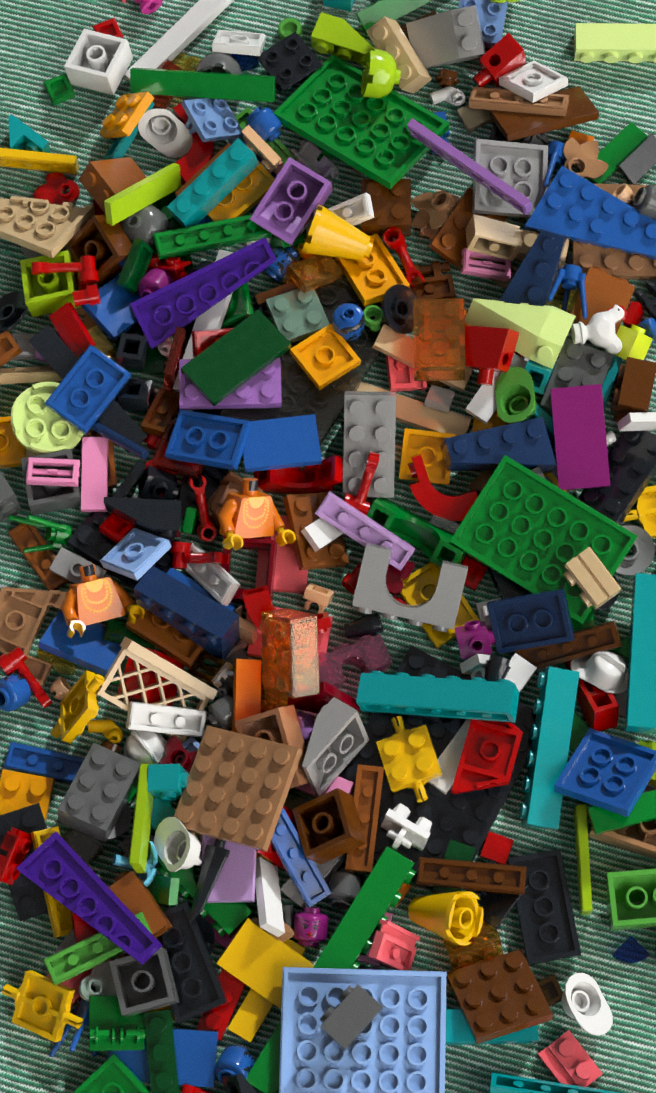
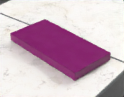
(580, 437)

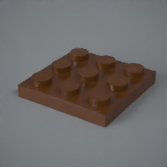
(499, 996)

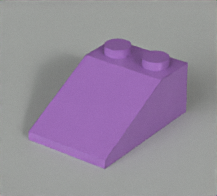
(291, 201)

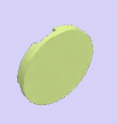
(38, 426)

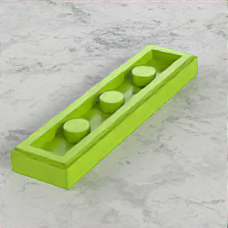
(142, 194)
(141, 823)
(582, 859)

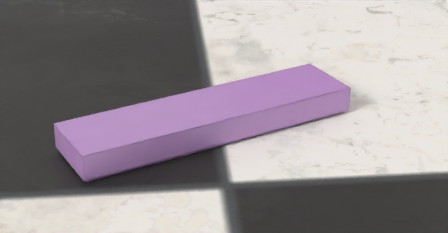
(363, 528)

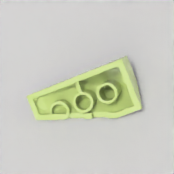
(540, 328)

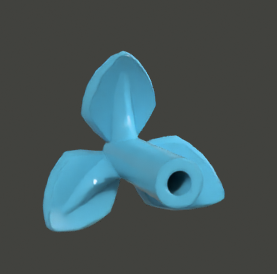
(123, 861)

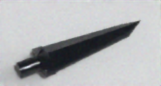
(211, 867)

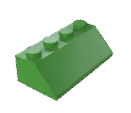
(631, 899)

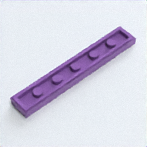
(469, 167)

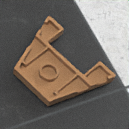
(20, 621)

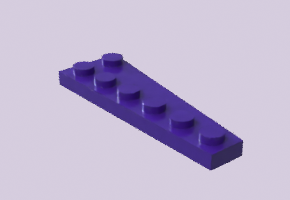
(199, 291)
(74, 884)

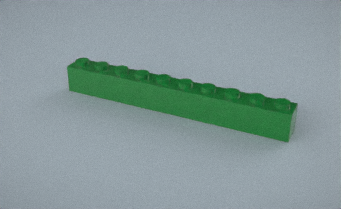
(346, 945)

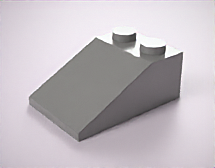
(447, 37)
(333, 744)

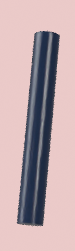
(120, 440)

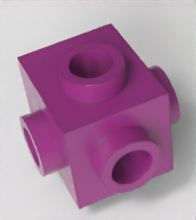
(474, 639)

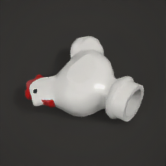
(601, 330)

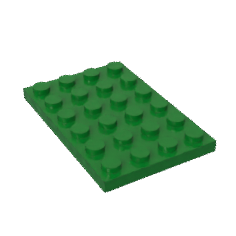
(355, 128)
(533, 529)

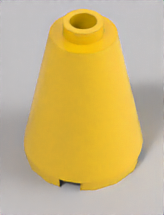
(336, 237)
(448, 915)

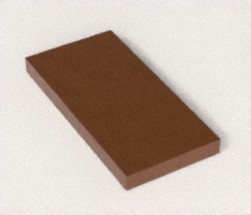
(521, 125)

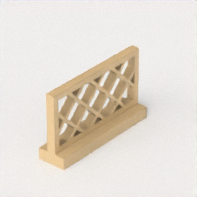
(161, 668)

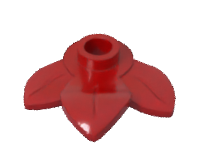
(55, 189)

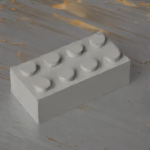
(367, 429)

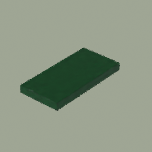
(236, 357)

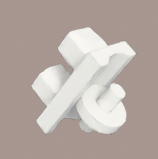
(405, 831)

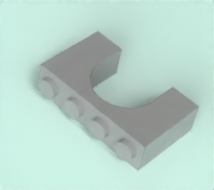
(374, 595)

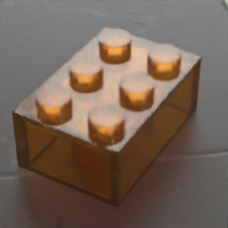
(439, 339)
(290, 652)

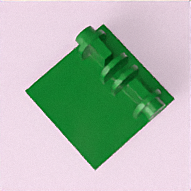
(110, 1029)

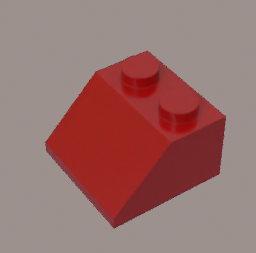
(149, 678)

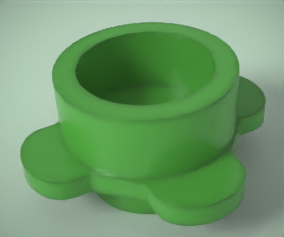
(373, 311)

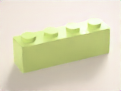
(614, 42)

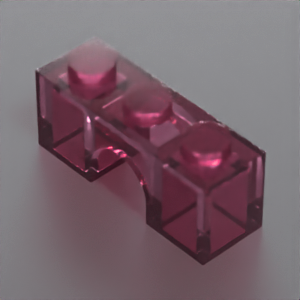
(367, 654)

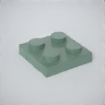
(297, 314)

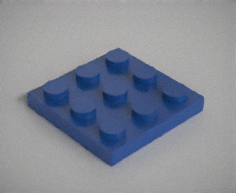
(607, 772)

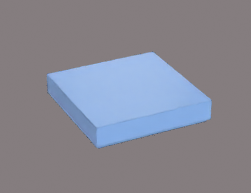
(135, 554)

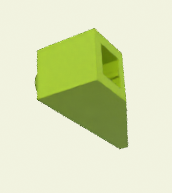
(337, 37)

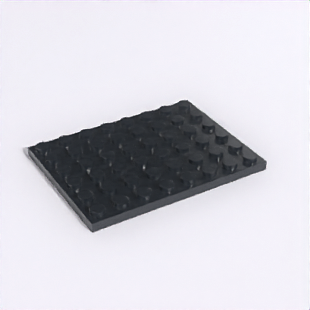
(458, 816)

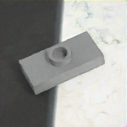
(67, 566)

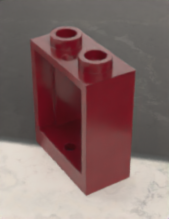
(259, 543)

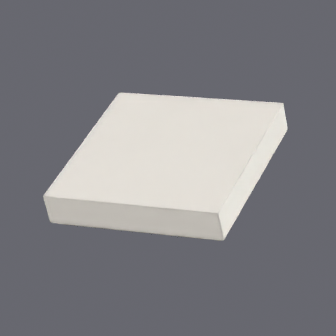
(238, 42)
(533, 81)

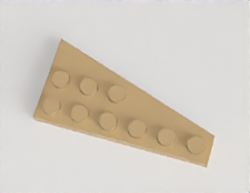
(40, 224)

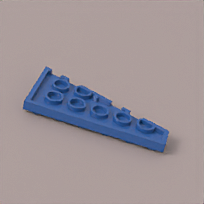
(592, 216)

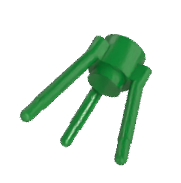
(56, 533)

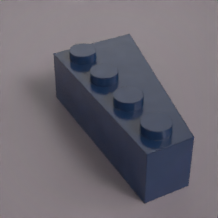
(537, 272)
(484, 449)
(189, 612)

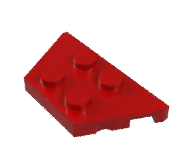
(487, 756)

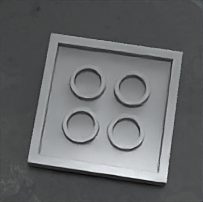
(516, 164)

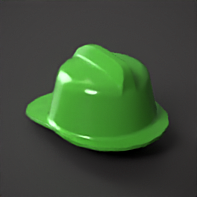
(515, 395)

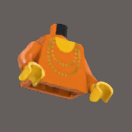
(251, 516)
(96, 601)

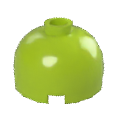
(379, 74)

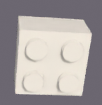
(98, 61)

